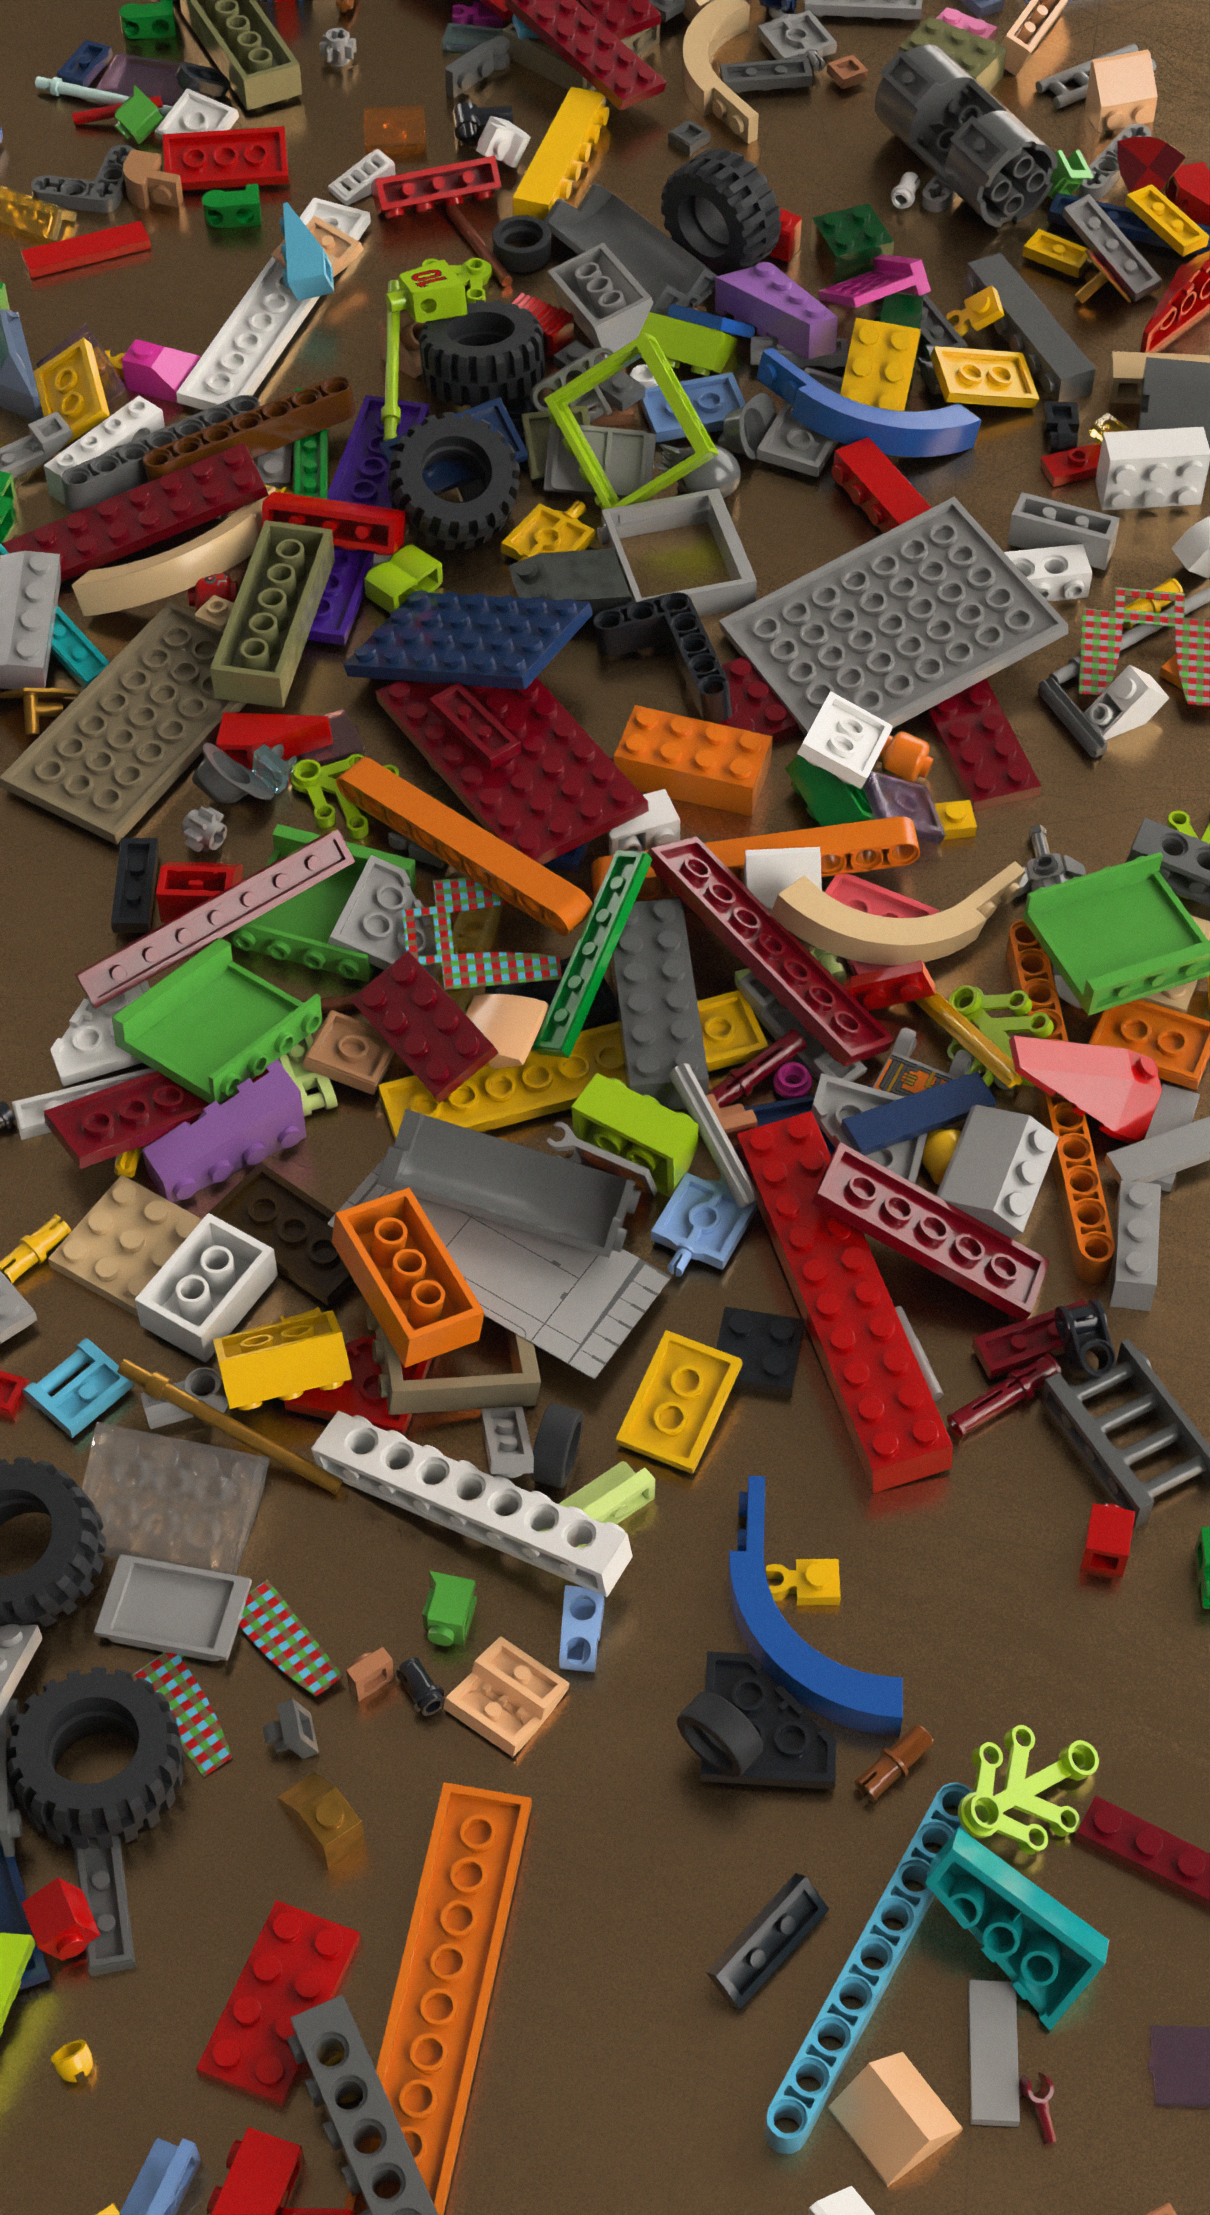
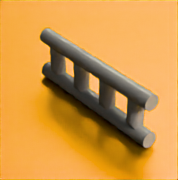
(1079, 74)

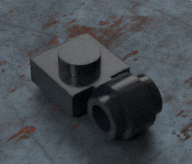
(1062, 424)

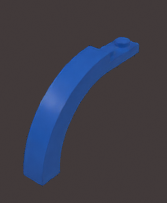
(847, 421)
(818, 1683)

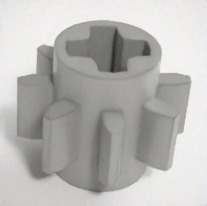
(337, 47)
(204, 829)

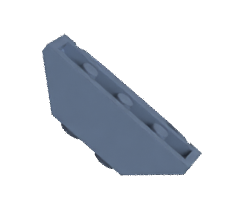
(17, 379)

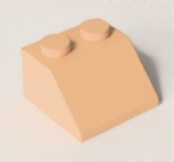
(1121, 91)

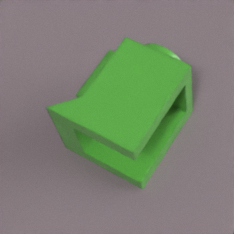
(137, 117)
(1068, 173)
(449, 1608)

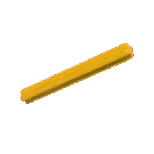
(971, 1039)

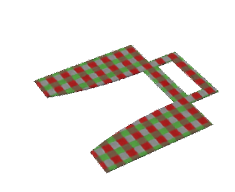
(1103, 635)

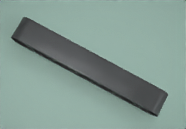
(124, 467)

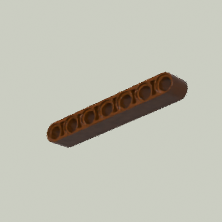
(260, 428)

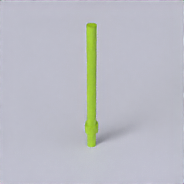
(391, 411)

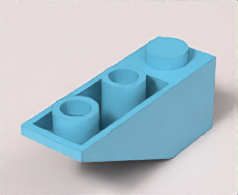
(308, 267)

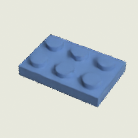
(710, 396)

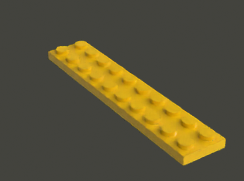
(554, 1083)

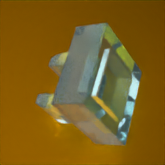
(272, 768)

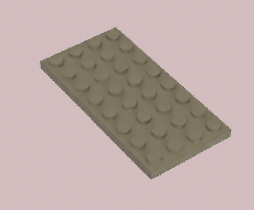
(128, 729)

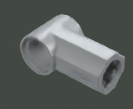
(196, 1383)

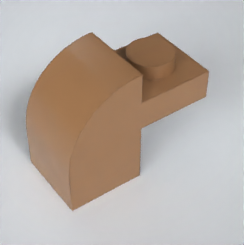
(148, 183)

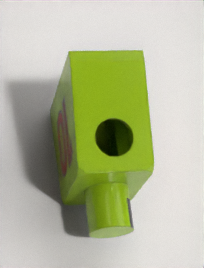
(429, 293)

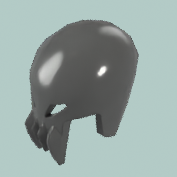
(719, 472)

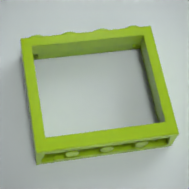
(576, 443)

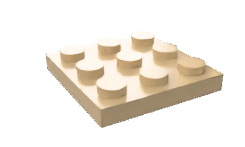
(123, 1242)

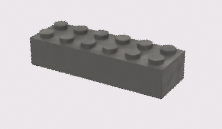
(657, 1001)

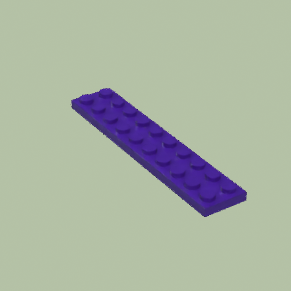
(359, 480)

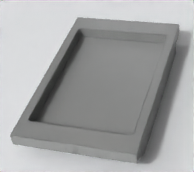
(622, 453)
(173, 1608)

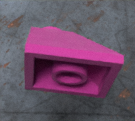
(156, 369)

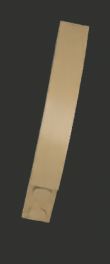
(708, 94)
(174, 570)
(889, 940)

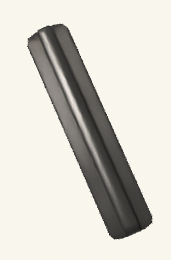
(1072, 717)

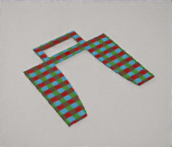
(473, 969)
(278, 1635)

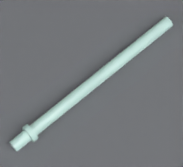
(58, 87)

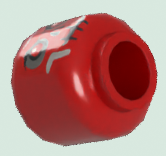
(216, 584)

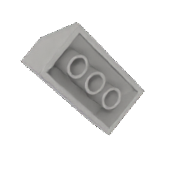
(602, 297)

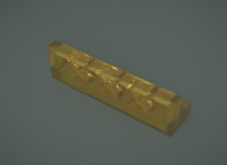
(32, 213)

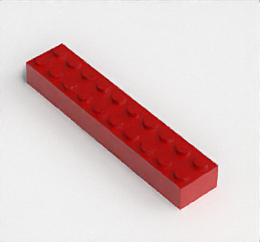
(845, 1308)

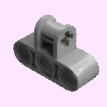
(558, 380)

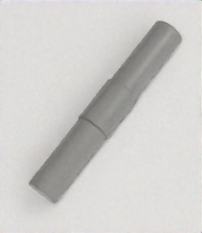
(921, 1357)

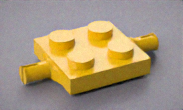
(549, 531)

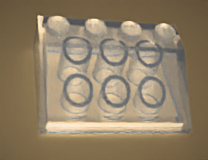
(173, 1497)

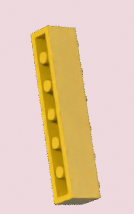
(561, 153)

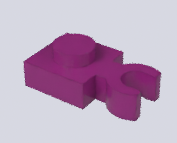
(477, 15)

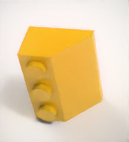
(282, 1360)

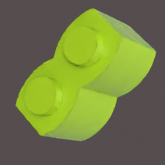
(403, 574)

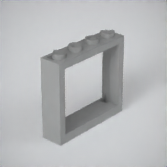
(681, 512)

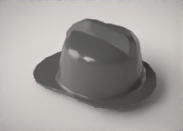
(748, 425)
(226, 779)

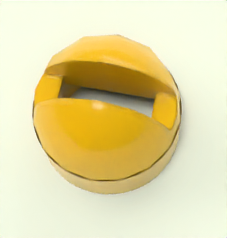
(72, 2060)

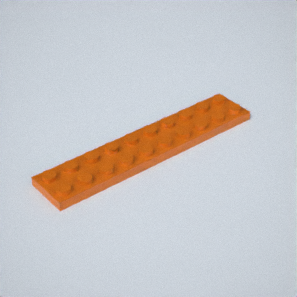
(448, 1978)

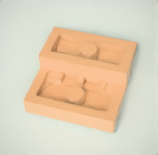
(338, 246)
(509, 1024)
(506, 1696)

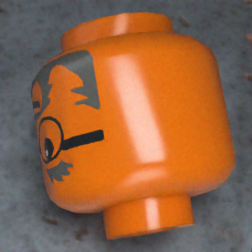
(905, 757)

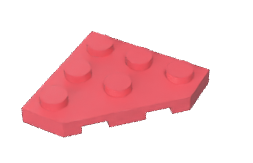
(876, 901)

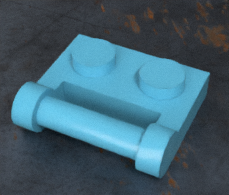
(85, 1395)

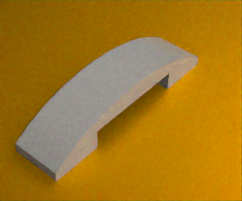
(45, 439)
(778, 1023)

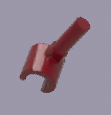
(1040, 2102)

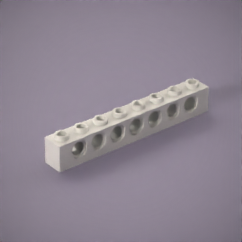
(482, 1519)

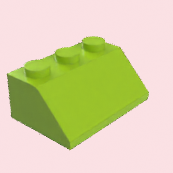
(690, 343)
(636, 1130)

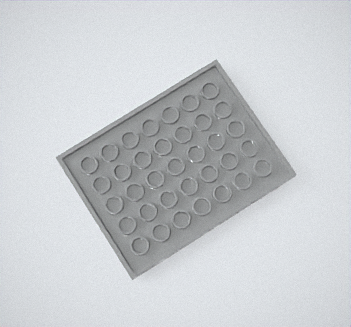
(896, 621)

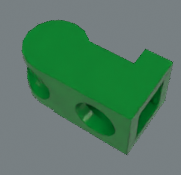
(148, 20)
(232, 208)

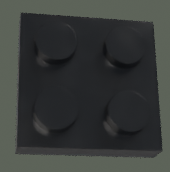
(767, 1349)

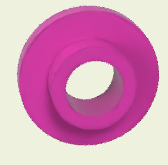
(794, 1073)

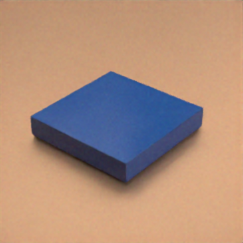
(711, 321)

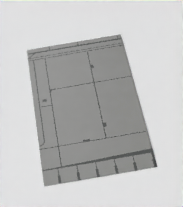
(538, 1287)

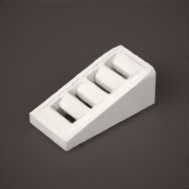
(365, 171)

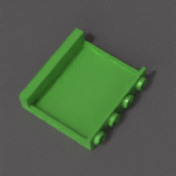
(304, 923)
(1118, 934)
(213, 1024)

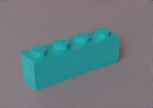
(1019, 1925)

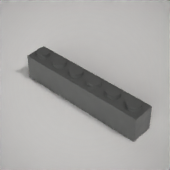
(1033, 330)

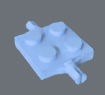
(701, 1223)

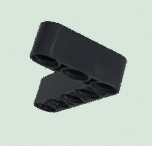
(676, 622)

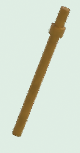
(160, 1386)

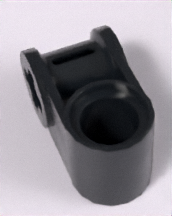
(1085, 1336)

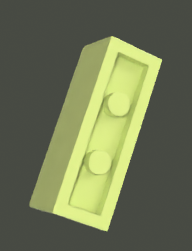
(613, 1494)

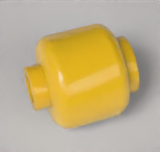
(938, 1152)

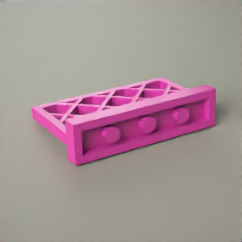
(889, 276)

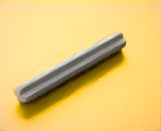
(713, 1135)

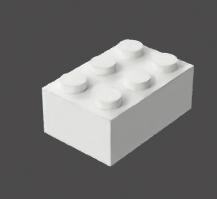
(1152, 468)
(206, 1287)

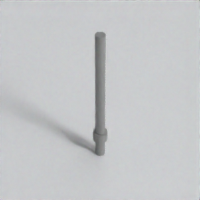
(1132, 636)

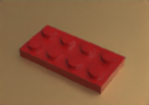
(227, 157)
(289, 1971)

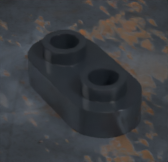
(202, 79)

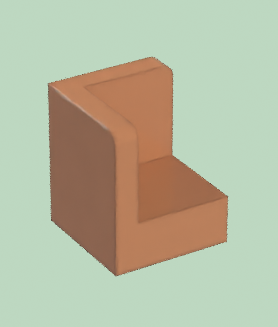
(733, 1119)

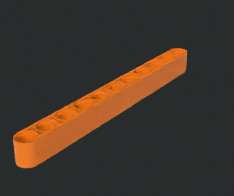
(1032, 973)

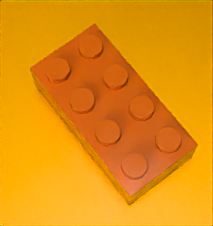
(694, 760)
(407, 1277)

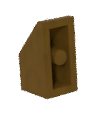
(323, 1818)

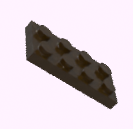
(292, 1225)

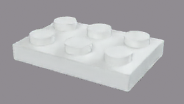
(845, 740)

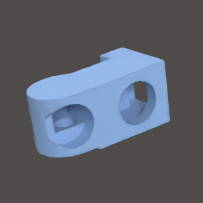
(580, 1629)

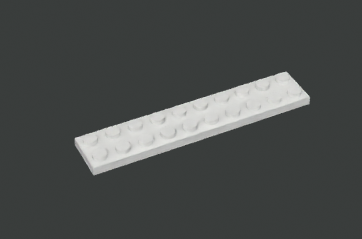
(260, 324)

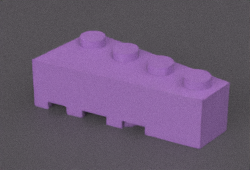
(777, 309)
(228, 1136)

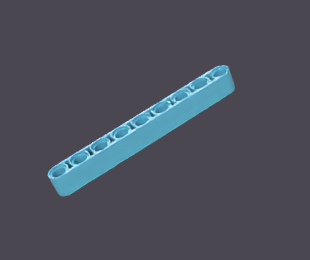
(860, 1981)

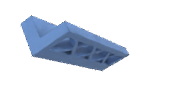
(163, 2179)

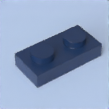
(85, 63)

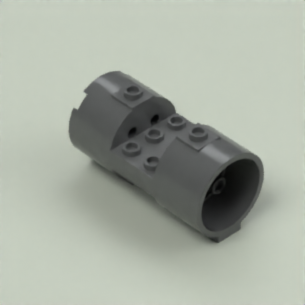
(964, 134)

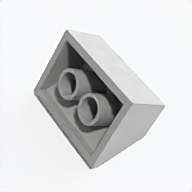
(998, 1167)

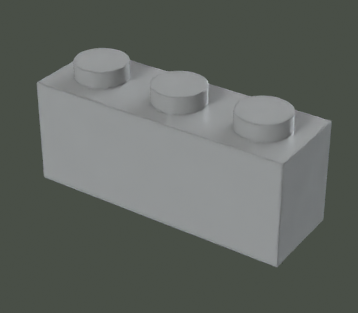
(1050, 523)
(1135, 1245)

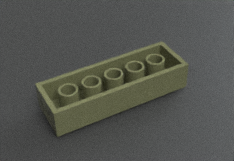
(245, 49)
(273, 614)

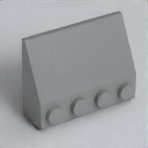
(27, 616)

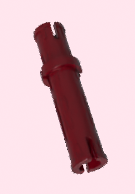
(741, 1080)
(1017, 1387)

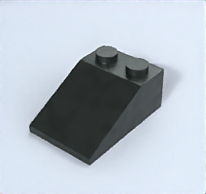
(574, 575)

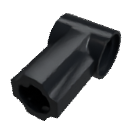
(471, 120)

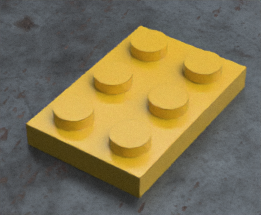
(880, 364)
(984, 377)
(73, 388)
(679, 1401)

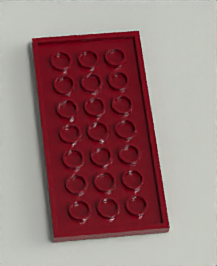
(541, 799)

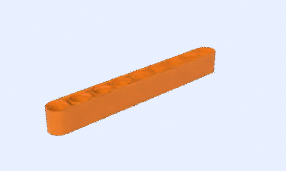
(465, 846)
(842, 848)

